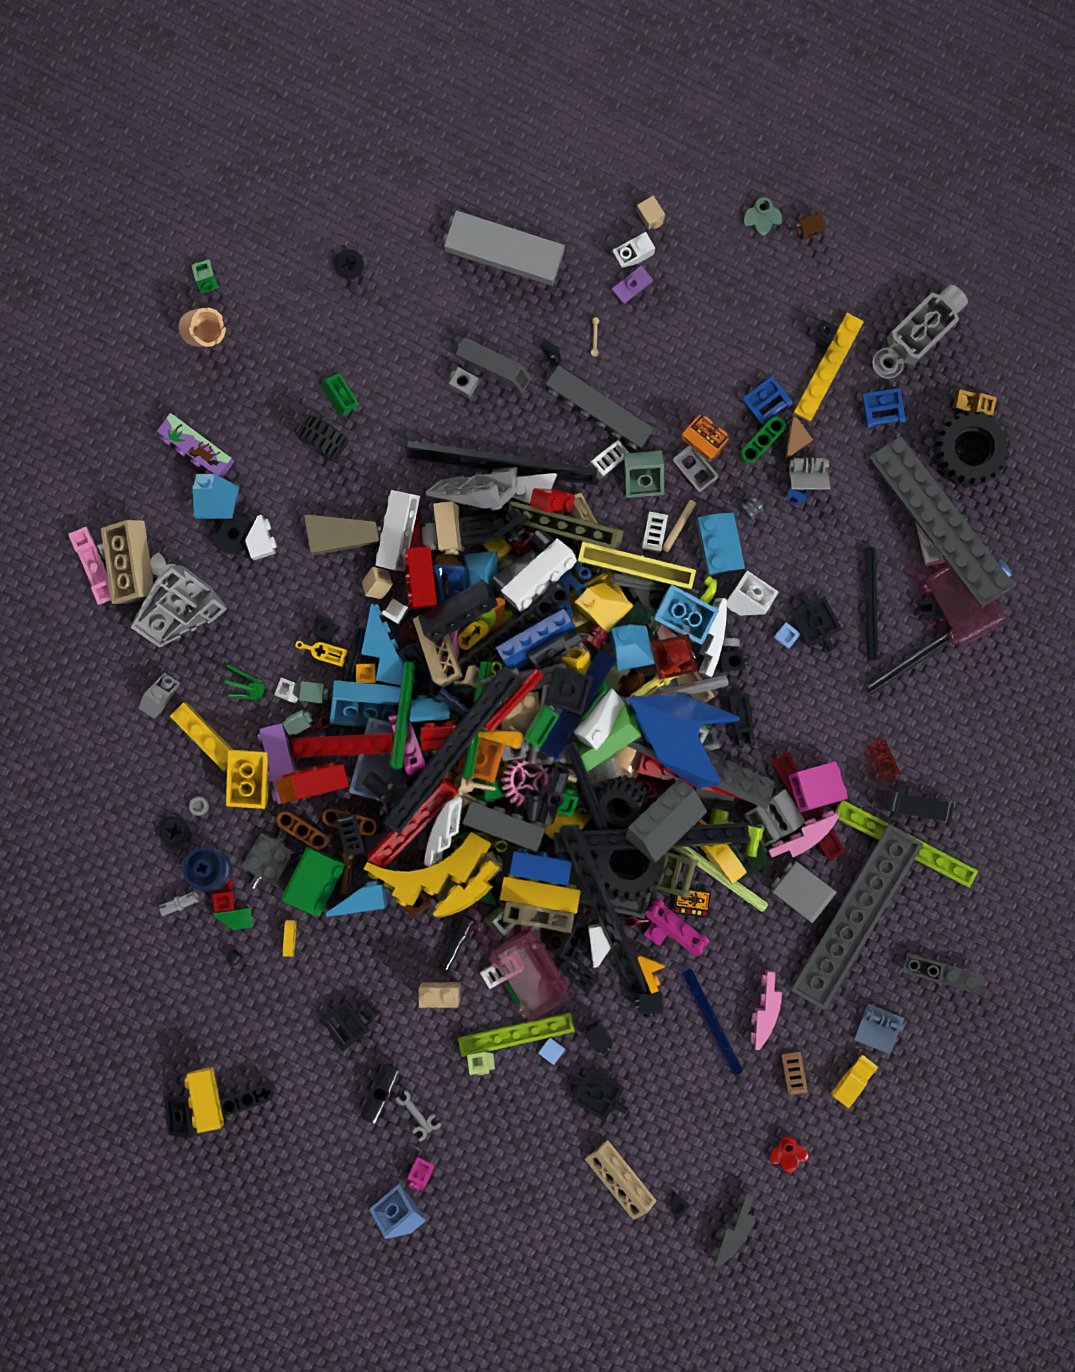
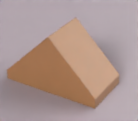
(797, 438)

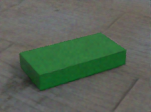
(541, 726)

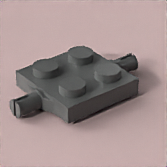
(268, 859)

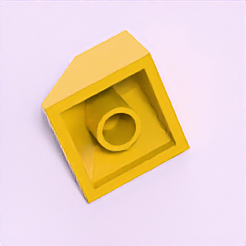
(603, 606)

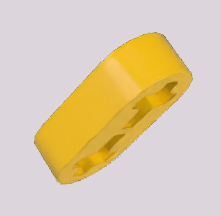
(475, 637)
(289, 938)

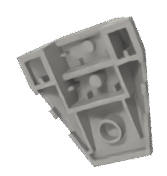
(480, 490)
(176, 605)

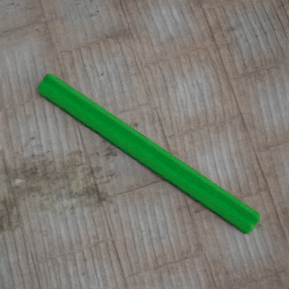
(402, 715)
(472, 749)

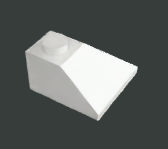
(751, 596)
(598, 943)

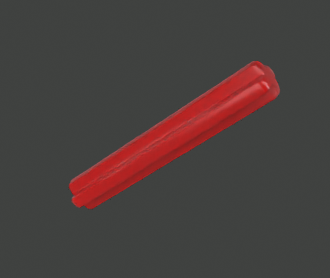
(513, 700)

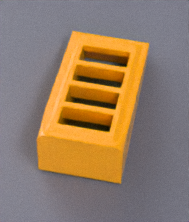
(508, 738)

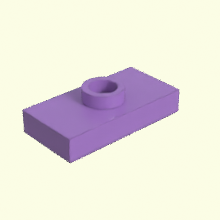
(632, 285)

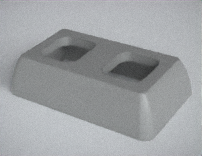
(701, 464)

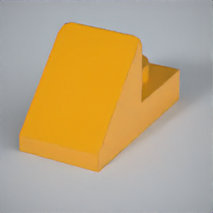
(649, 966)

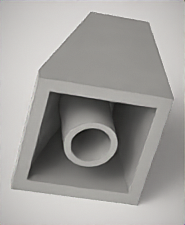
(802, 891)

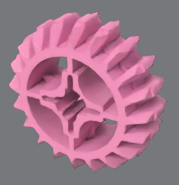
(522, 776)

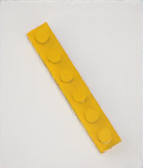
(828, 367)

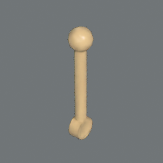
(594, 352)

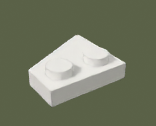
(526, 484)

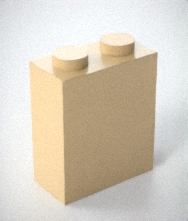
(447, 528)
(439, 995)

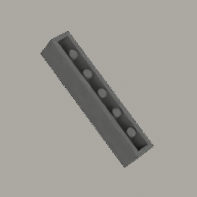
(599, 408)

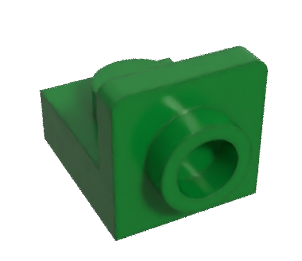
(205, 276)
(571, 798)

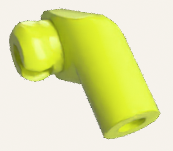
(711, 590)

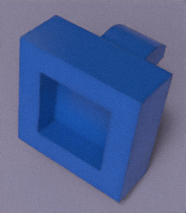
(800, 495)

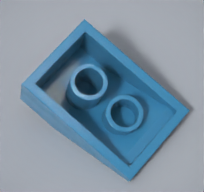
(686, 614)
(428, 709)
(368, 898)

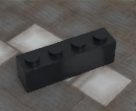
(458, 611)

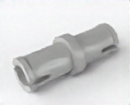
(179, 903)

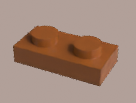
(630, 684)

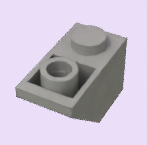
(158, 695)

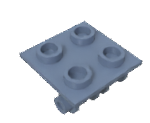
(879, 1028)

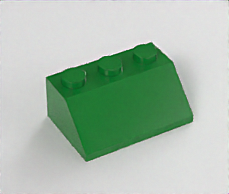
(313, 881)

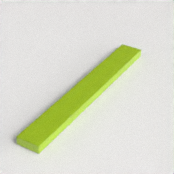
(927, 855)

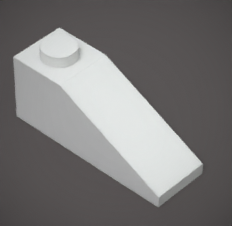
(600, 721)

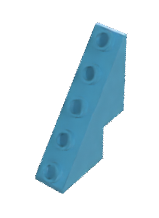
(379, 645)

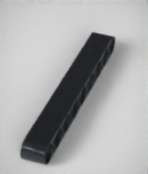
(502, 632)

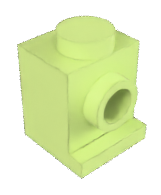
(480, 1063)

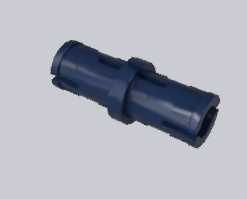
(453, 703)

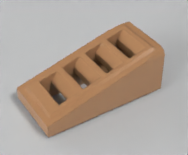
(795, 1090)

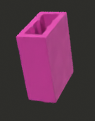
(818, 786)

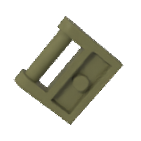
(672, 873)

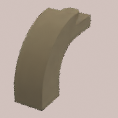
(538, 916)

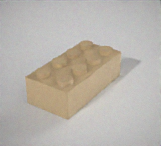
(127, 561)

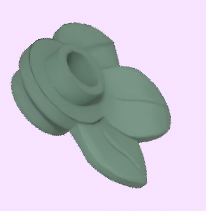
(762, 218)

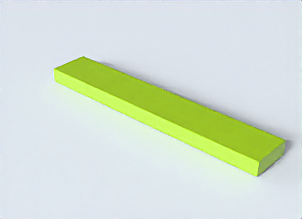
(516, 1034)

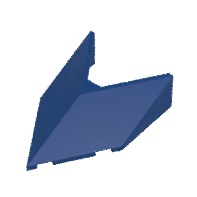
(673, 727)

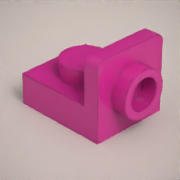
(419, 1174)

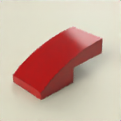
(224, 898)

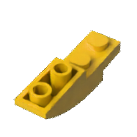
(724, 860)
(462, 897)

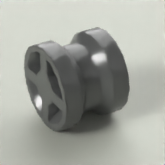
(752, 508)

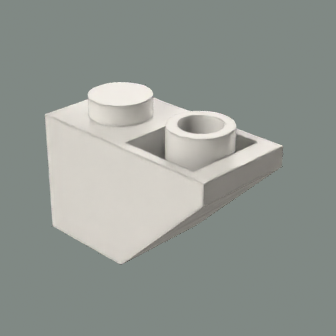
(634, 250)
(259, 539)

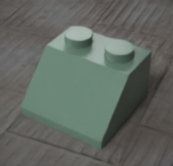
(644, 474)

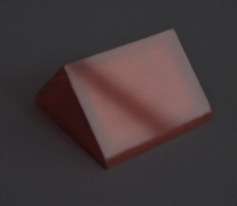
(673, 656)

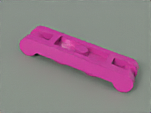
(412, 749)
(676, 927)

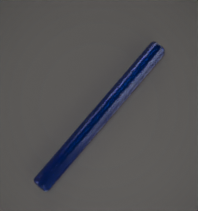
(713, 1022)

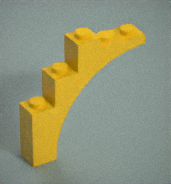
(459, 865)

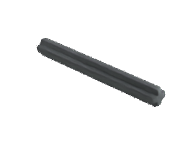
(647, 585)

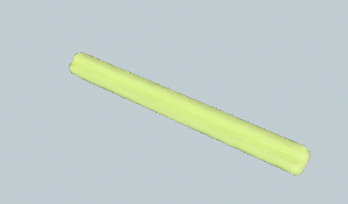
(738, 888)

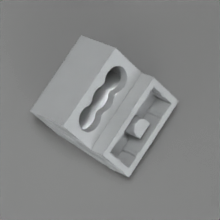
(778, 820)

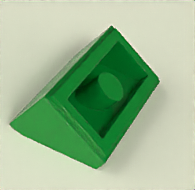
(339, 394)

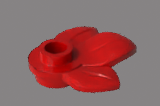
(789, 1156)

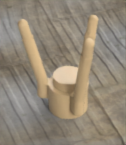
(466, 785)

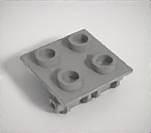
(809, 475)

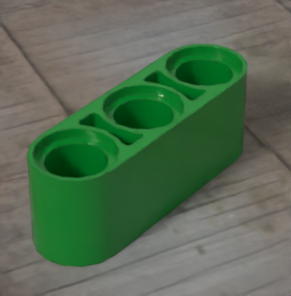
(767, 433)

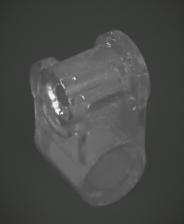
(605, 770)

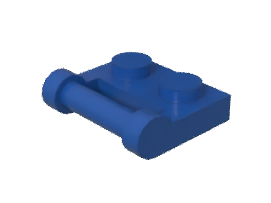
(762, 396)
(883, 401)
(456, 580)

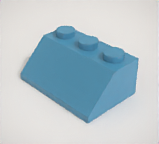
(720, 543)

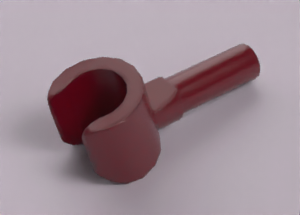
(317, 725)
(634, 921)

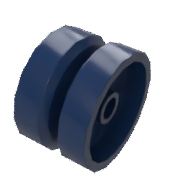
(207, 869)

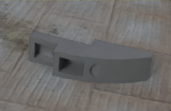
(943, 973)
(733, 1236)

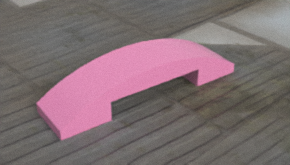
(92, 563)

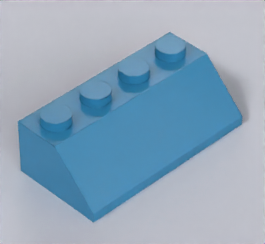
(356, 702)

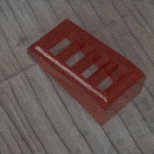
(884, 778)

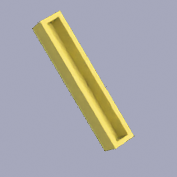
(636, 565)

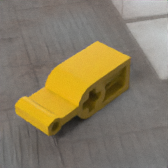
(329, 649)
(854, 1081)

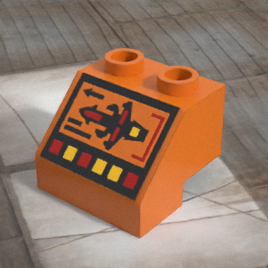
(705, 437)

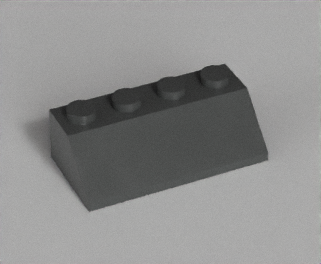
(666, 820)
(504, 826)

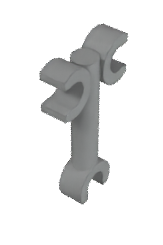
(425, 1126)

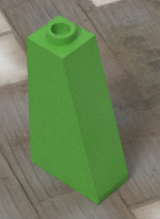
(623, 733)

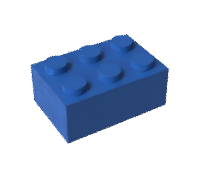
(541, 866)

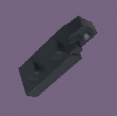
(554, 649)

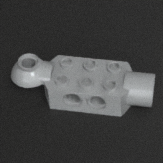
(920, 331)

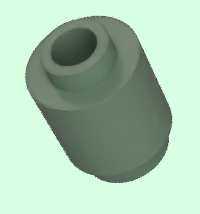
(297, 722)

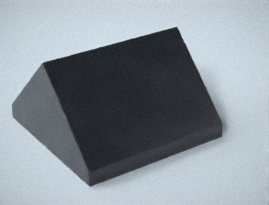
(179, 1116)

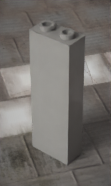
(503, 247)

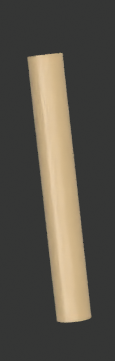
(679, 525)

